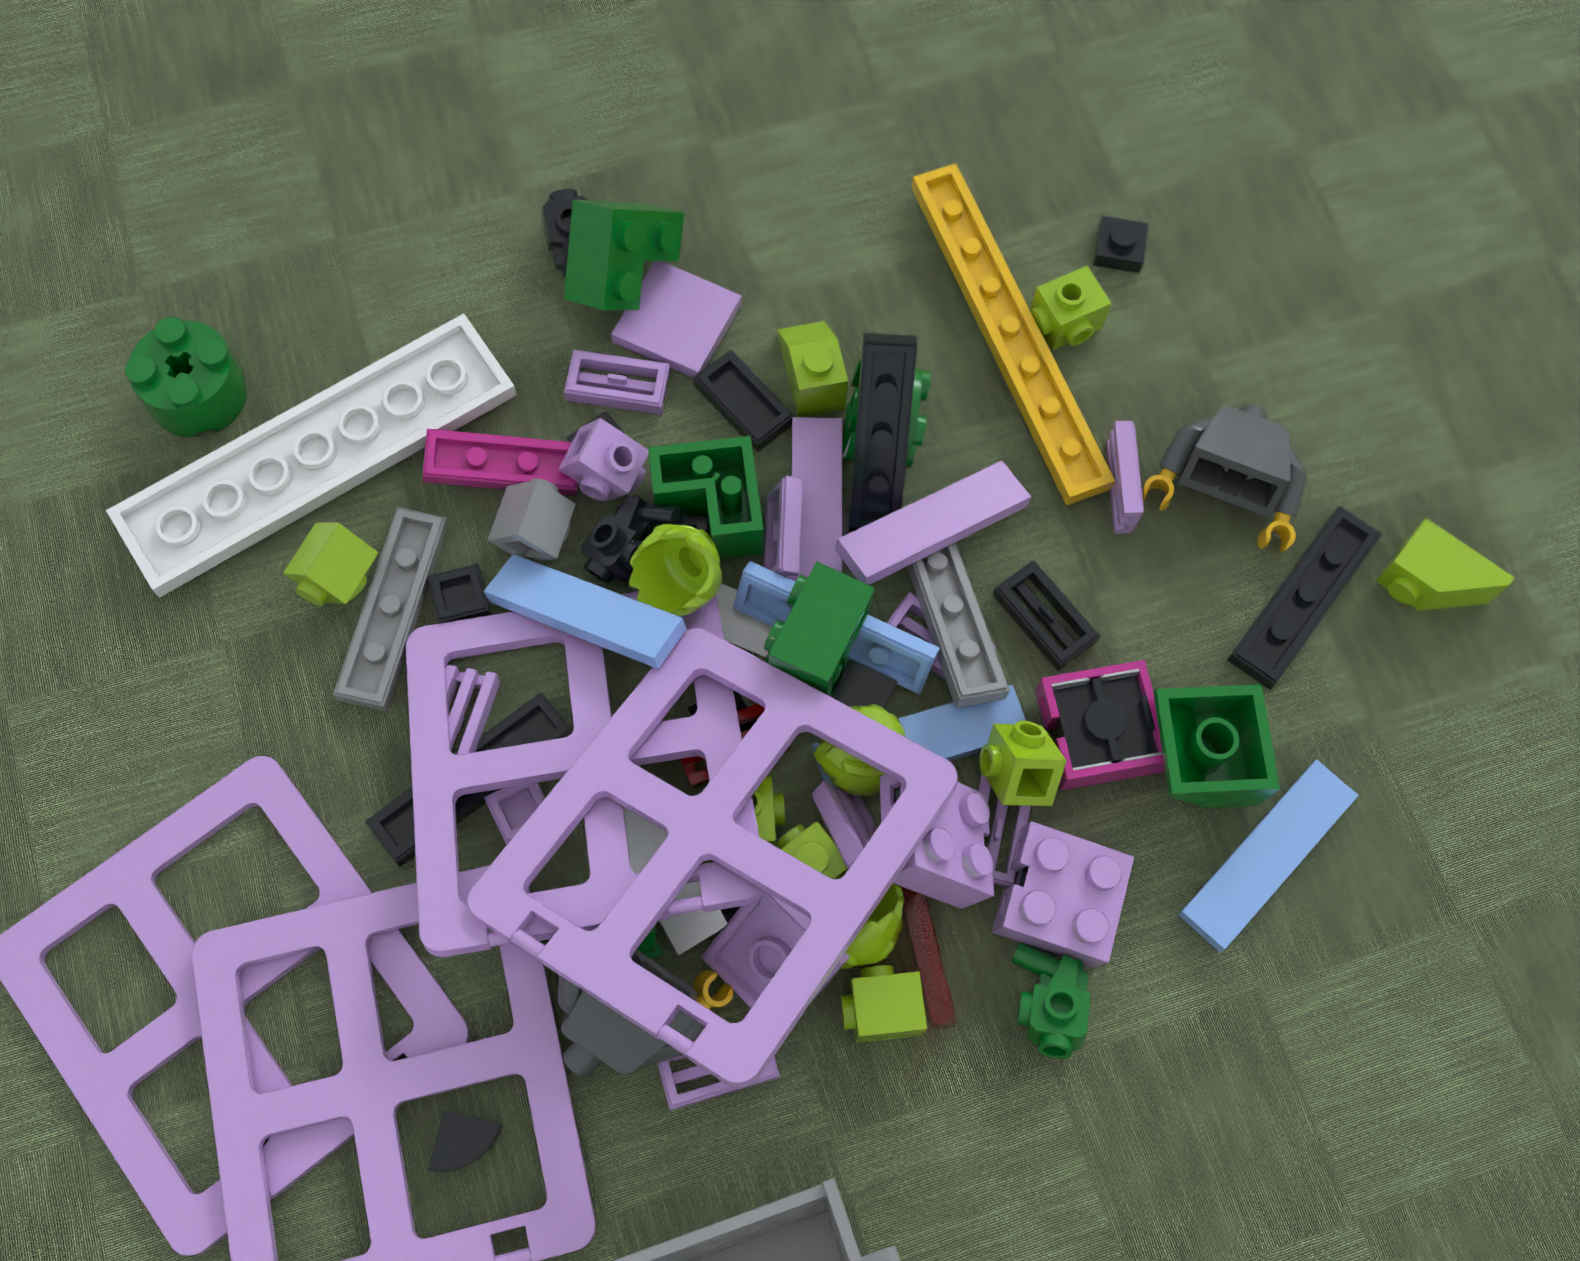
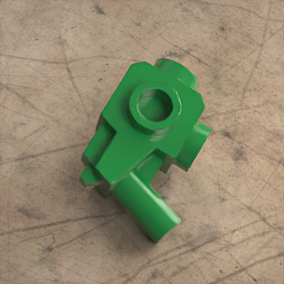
(1057, 1006)

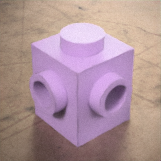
(604, 461)

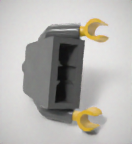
(1240, 462)
(608, 1037)

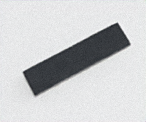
(882, 426)
(1304, 597)
(528, 724)

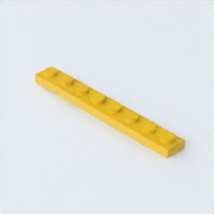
(1012, 335)

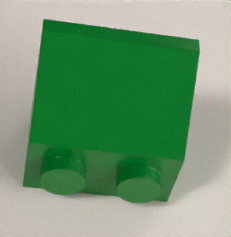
(1216, 745)

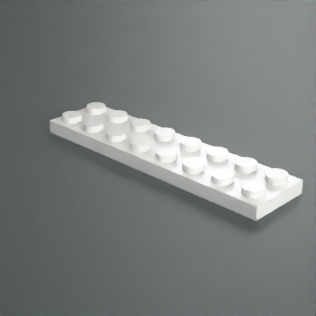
(309, 455)

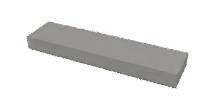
(391, 609)
(958, 629)

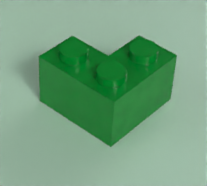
(610, 250)
(713, 481)
(820, 627)

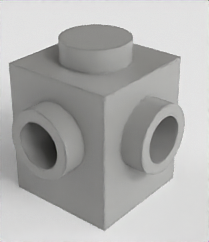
(532, 520)

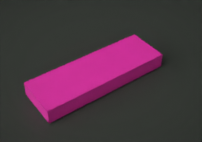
(493, 460)

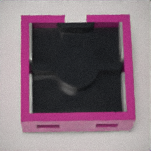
(1102, 723)

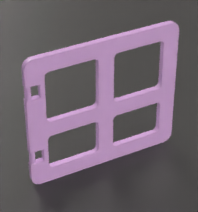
(442, 777)
(705, 830)
(107, 1080)
(374, 1087)

